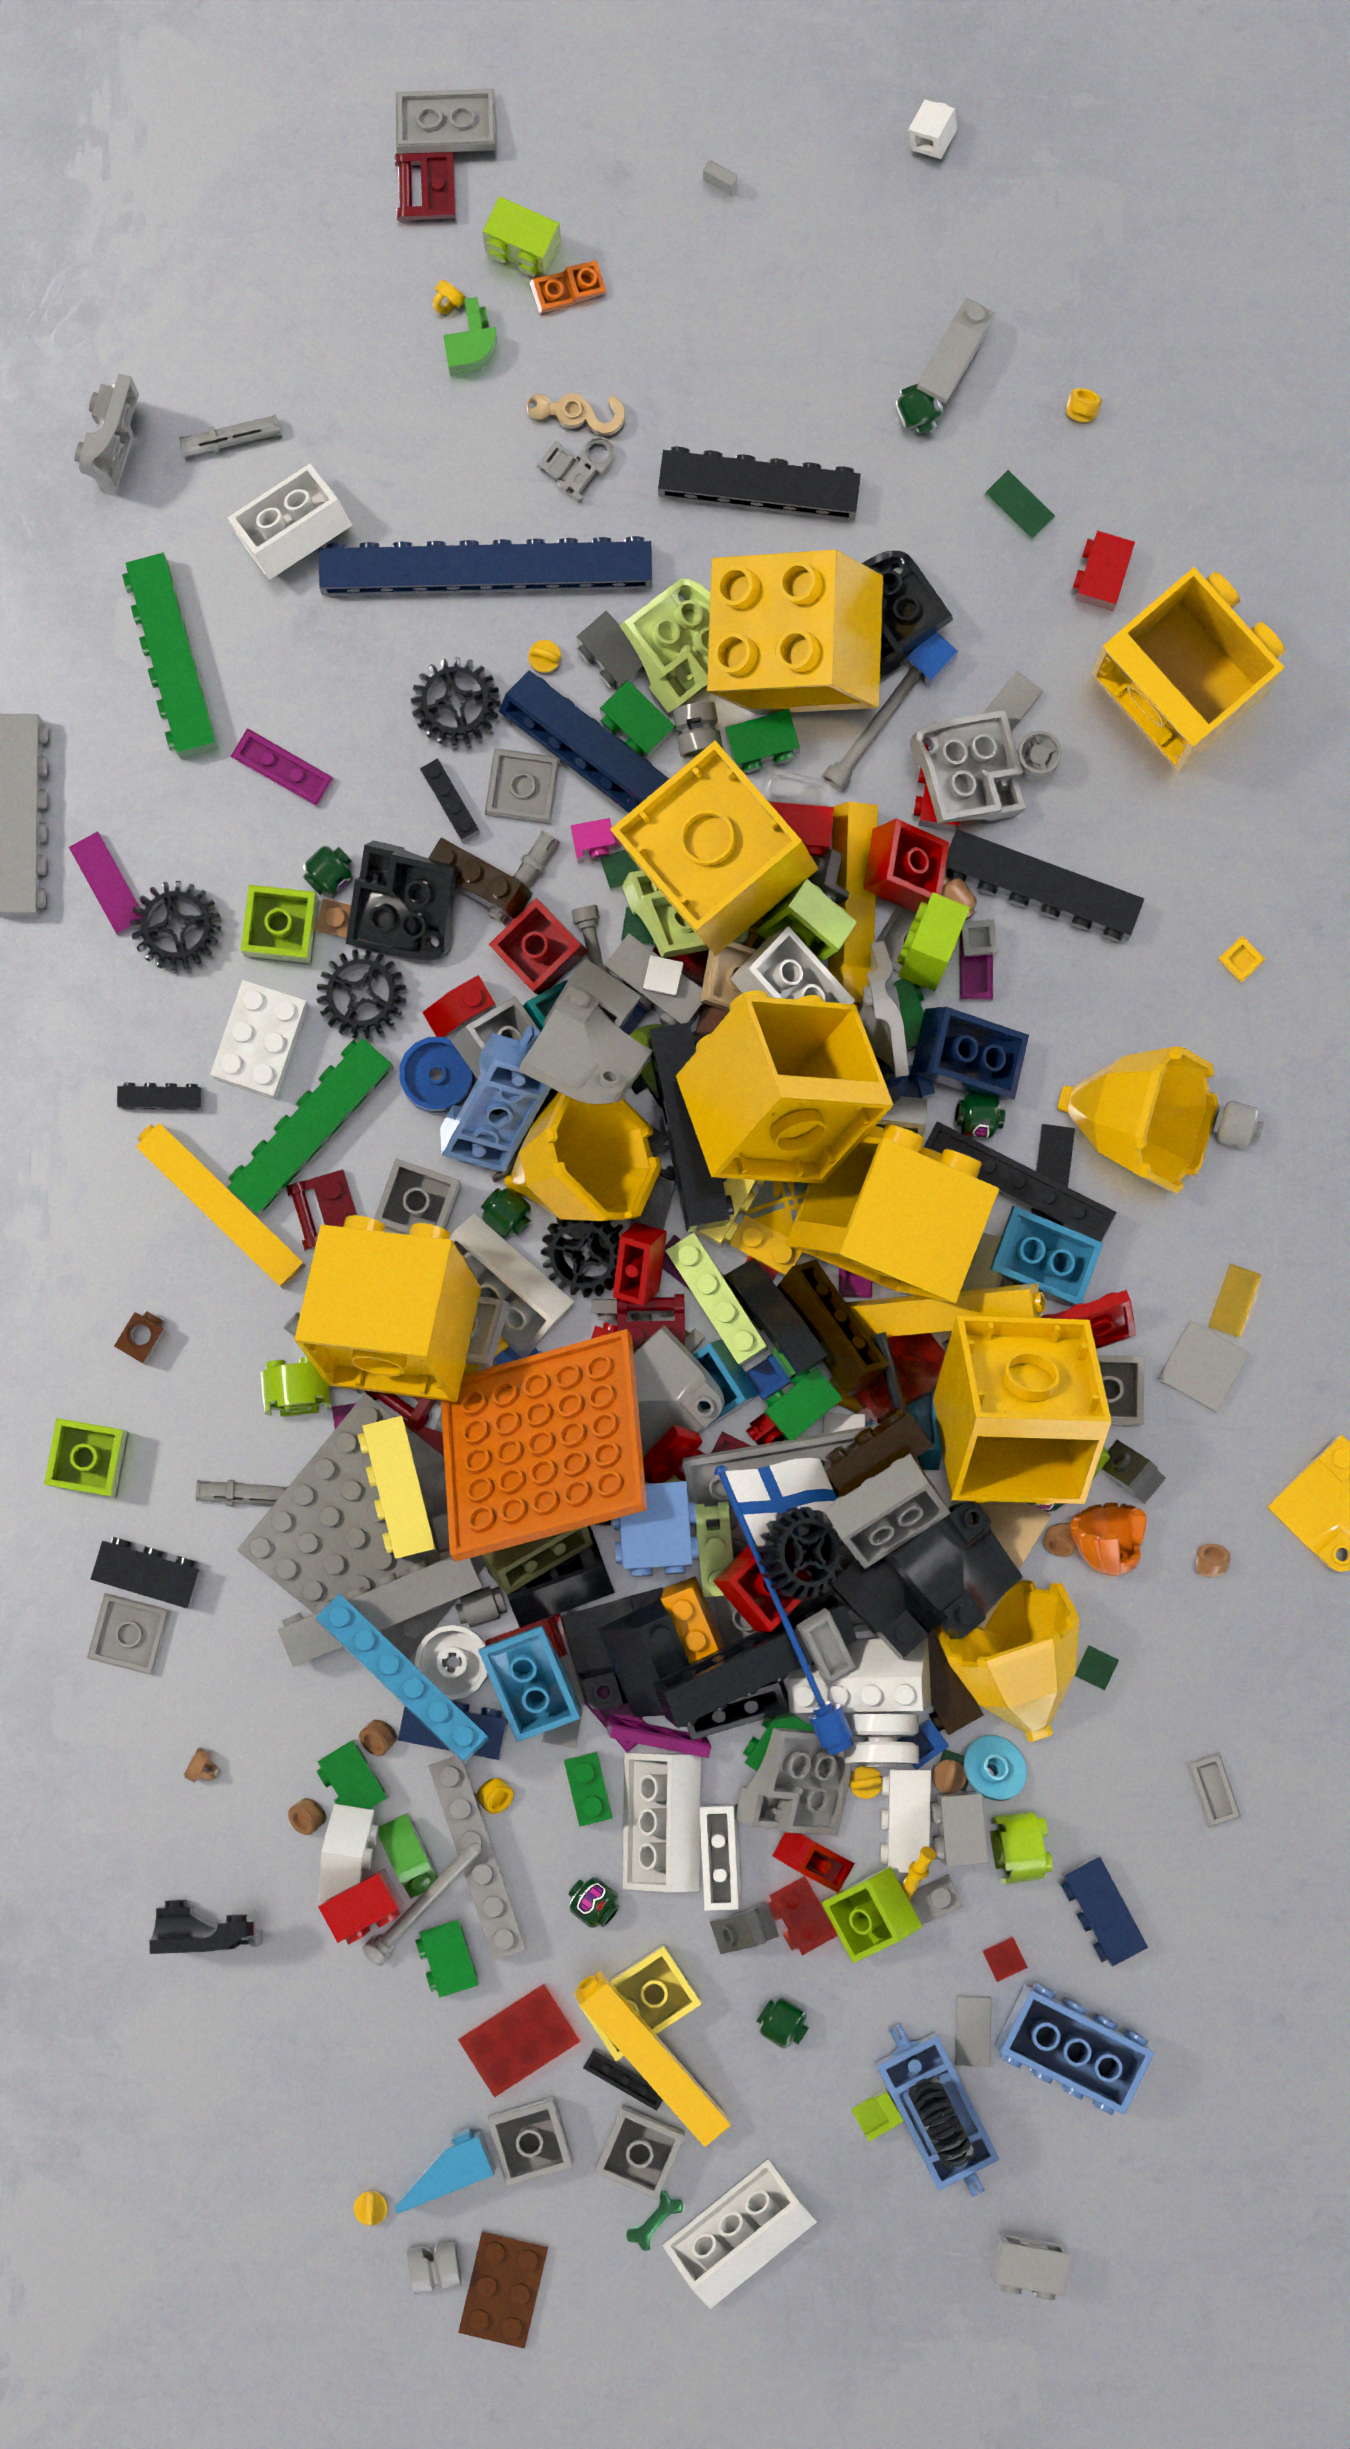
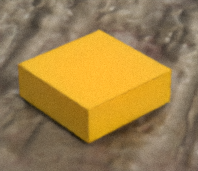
(1241, 959)

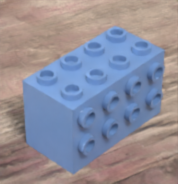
(659, 1534)
(1074, 2049)

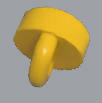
(449, 293)
(1083, 405)
(544, 657)
(865, 1782)
(495, 1795)
(370, 2208)

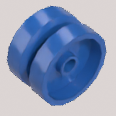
(418, 1067)

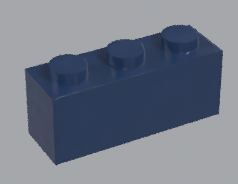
(1103, 1911)

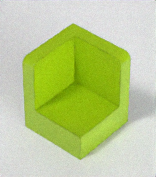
(877, 2115)

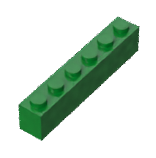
(171, 656)
(310, 1127)

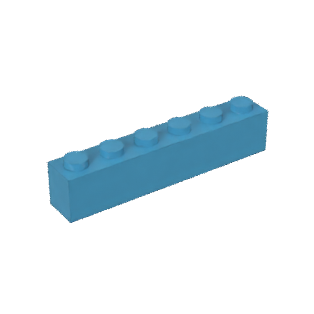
(402, 1678)

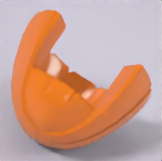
(1110, 1537)

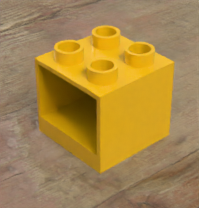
(795, 632)
(1189, 666)
(715, 848)
(783, 1089)
(898, 1215)
(388, 1309)
(1021, 1410)

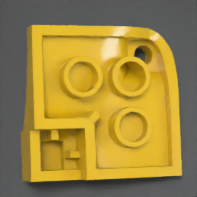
(1318, 1505)

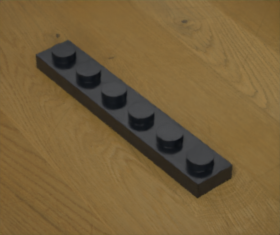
(1027, 1184)

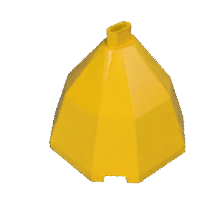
(1148, 1113)
(587, 1161)
(1021, 1657)

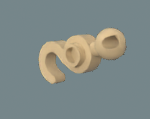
(574, 411)

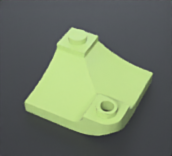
(673, 641)
(664, 923)

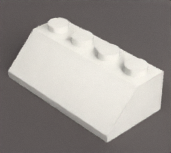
(509, 1276)
(875, 1684)
(661, 1822)
(739, 2234)

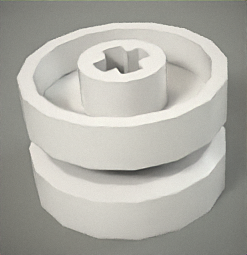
(452, 1641)
(881, 1740)

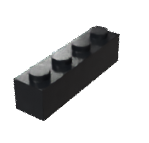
(449, 800)
(159, 1098)
(622, 2078)

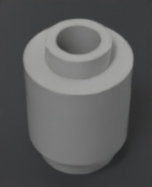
(481, 1606)

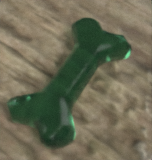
(643, 2233)

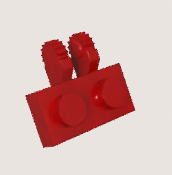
(668, 1455)

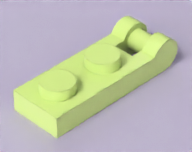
(713, 1545)

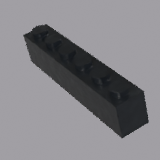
(758, 483)
(1043, 885)
(700, 1195)
(741, 1667)

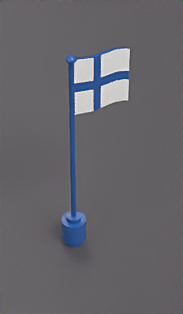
(756, 1500)

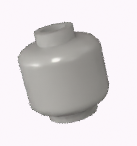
(1237, 1124)

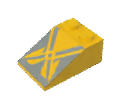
(768, 1225)

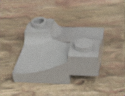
(106, 450)
(970, 767)
(882, 1014)
(585, 1052)
(671, 1388)
(796, 1786)

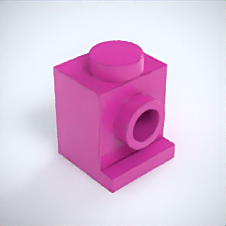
(593, 839)

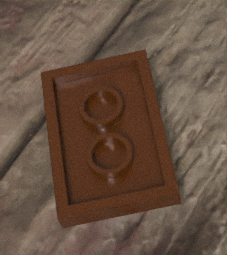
(503, 2289)

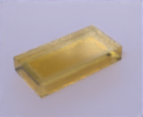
(1234, 1300)

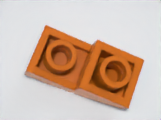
(568, 287)

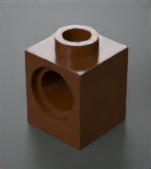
(126, 1340)

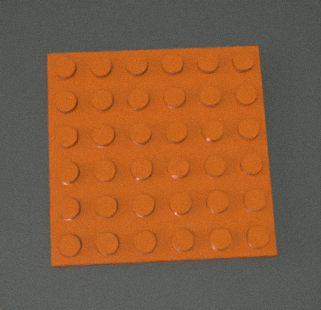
(543, 1446)

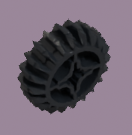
(440, 706)
(161, 931)
(354, 1009)
(575, 1277)
(812, 1552)
(941, 2122)

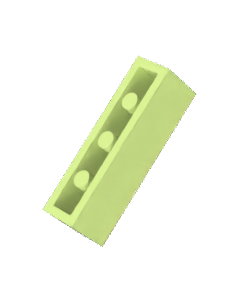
(717, 1299)

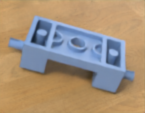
(490, 1139)
(922, 2060)

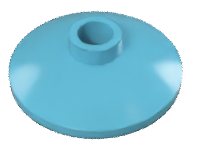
(1003, 1760)

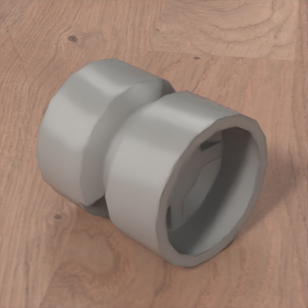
(691, 740)
(1039, 755)
(434, 2267)

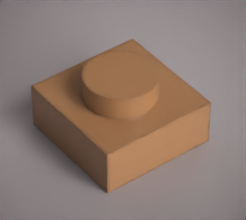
(333, 918)

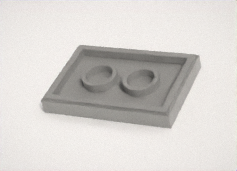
(445, 121)

